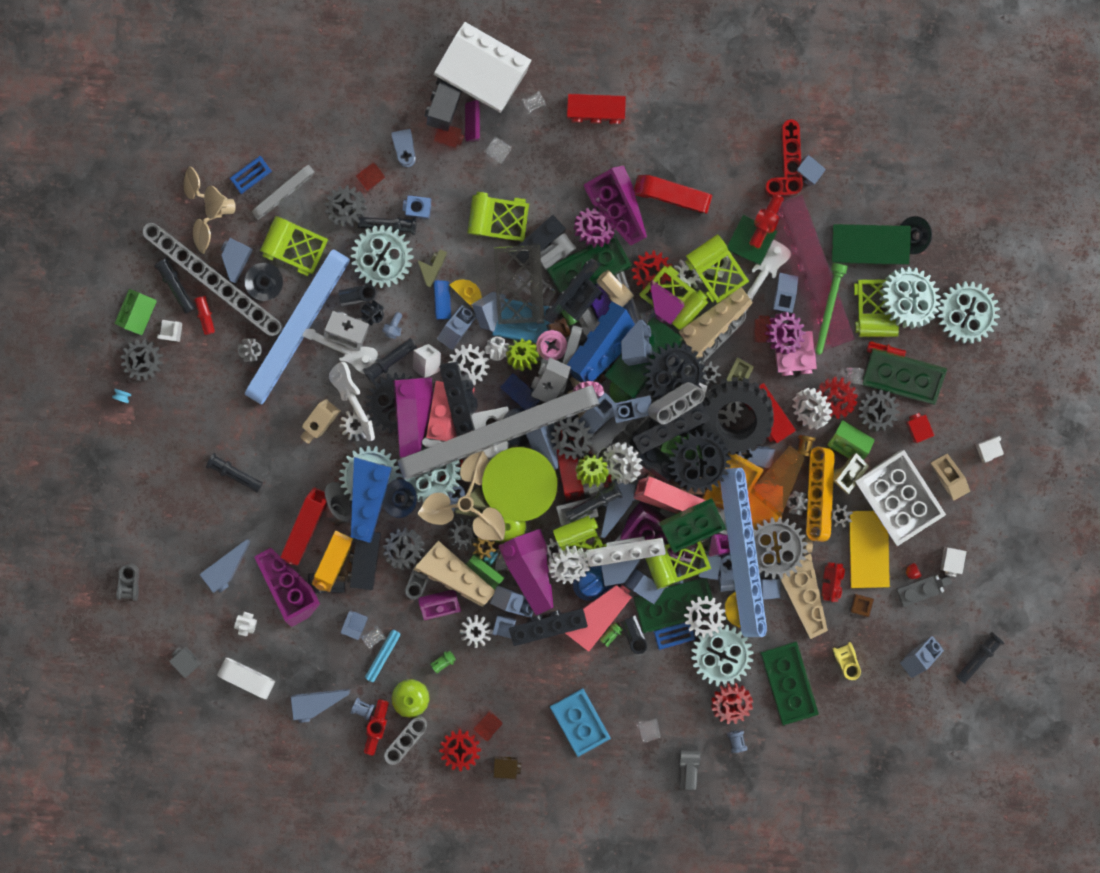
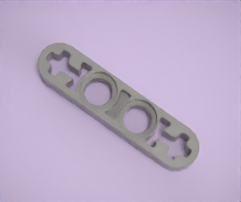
(283, 192)
(570, 351)

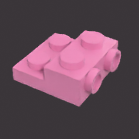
(802, 360)

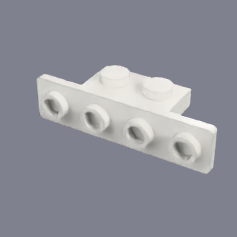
(625, 551)

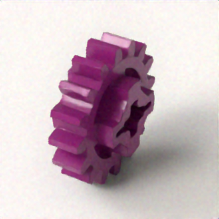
(594, 227)
(785, 333)

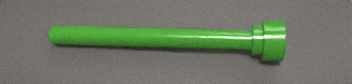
(838, 271)

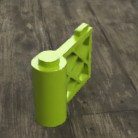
(482, 214)
(278, 239)
(708, 255)
(693, 300)
(873, 324)
(577, 533)
(664, 572)

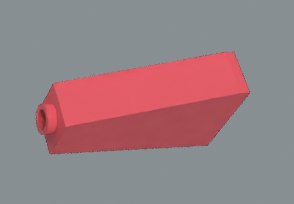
(664, 495)
(600, 615)

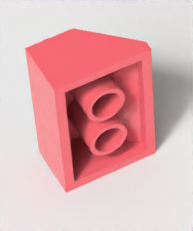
(441, 422)

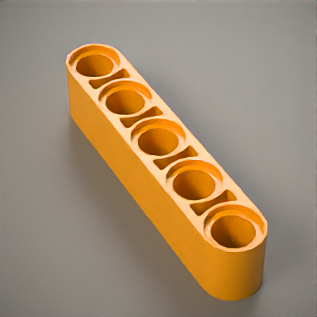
(824, 502)

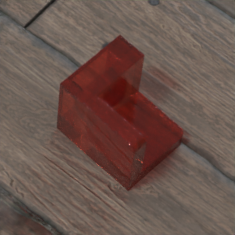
(370, 177)
(488, 725)

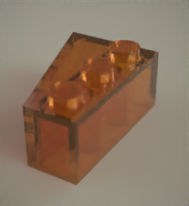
(779, 480)

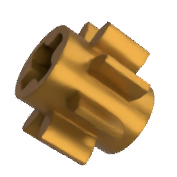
(478, 550)

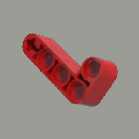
(788, 157)
(672, 193)

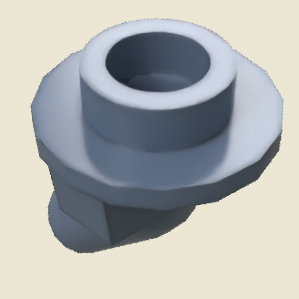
(391, 330)

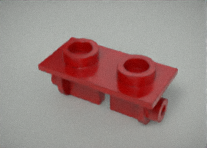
(835, 575)

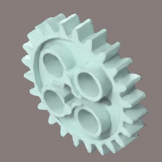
(396, 265)
(910, 297)
(952, 304)
(373, 456)
(434, 484)
(714, 670)

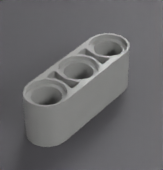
(667, 403)
(398, 746)

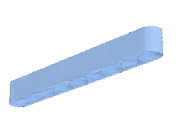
(299, 321)
(743, 553)

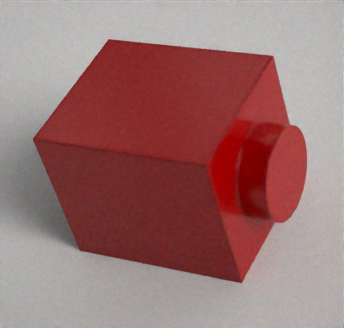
(919, 427)

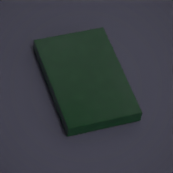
(692, 525)

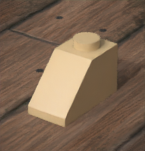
(950, 477)

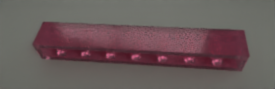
(815, 268)

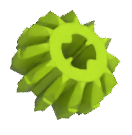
(526, 348)
(585, 468)

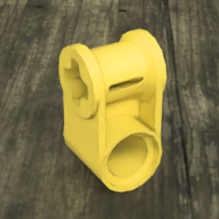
(847, 660)

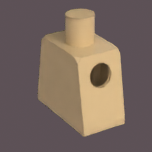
(323, 415)

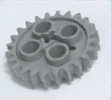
(794, 545)

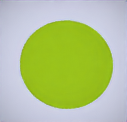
(519, 484)

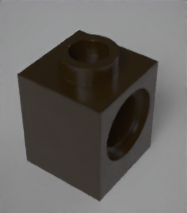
(506, 767)

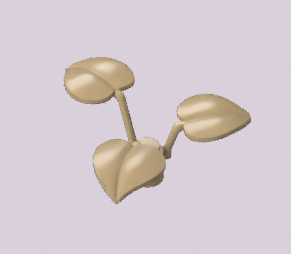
(215, 205)
(438, 510)

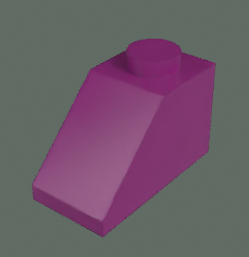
(665, 303)

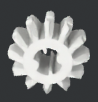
(691, 280)
(349, 421)
(471, 635)

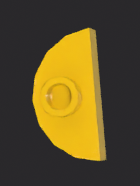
(467, 290)
(731, 610)

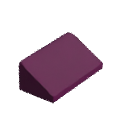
(472, 121)
(719, 545)
(439, 604)

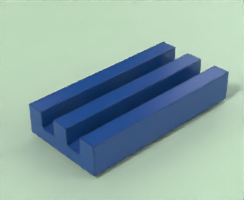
(254, 181)
(680, 641)

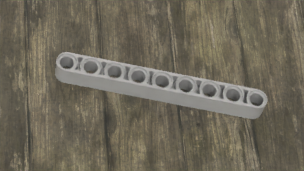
(204, 275)

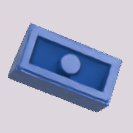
(442, 300)

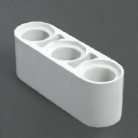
(246, 678)

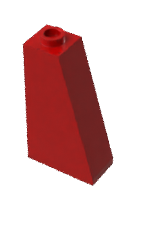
(572, 487)
(304, 527)

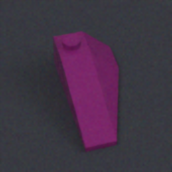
(617, 200)
(412, 408)
(645, 523)
(528, 564)
(291, 592)

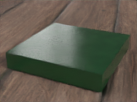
(741, 240)

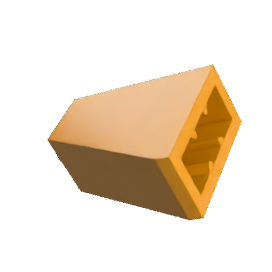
(332, 561)

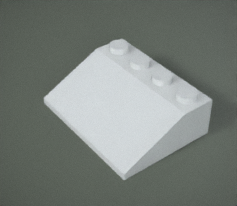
(482, 67)
(900, 497)

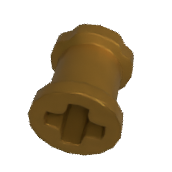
(803, 439)

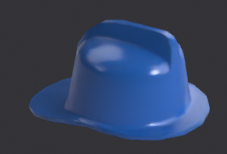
(591, 585)

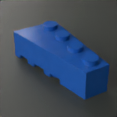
(601, 345)
(369, 489)

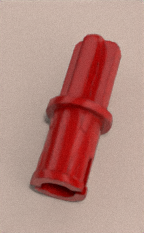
(204, 315)
(887, 348)

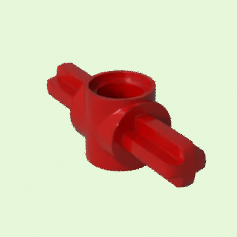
(766, 220)
(379, 717)

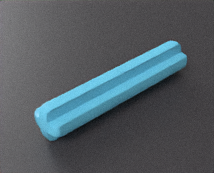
(382, 655)

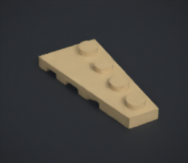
(715, 321)
(449, 570)
(805, 597)

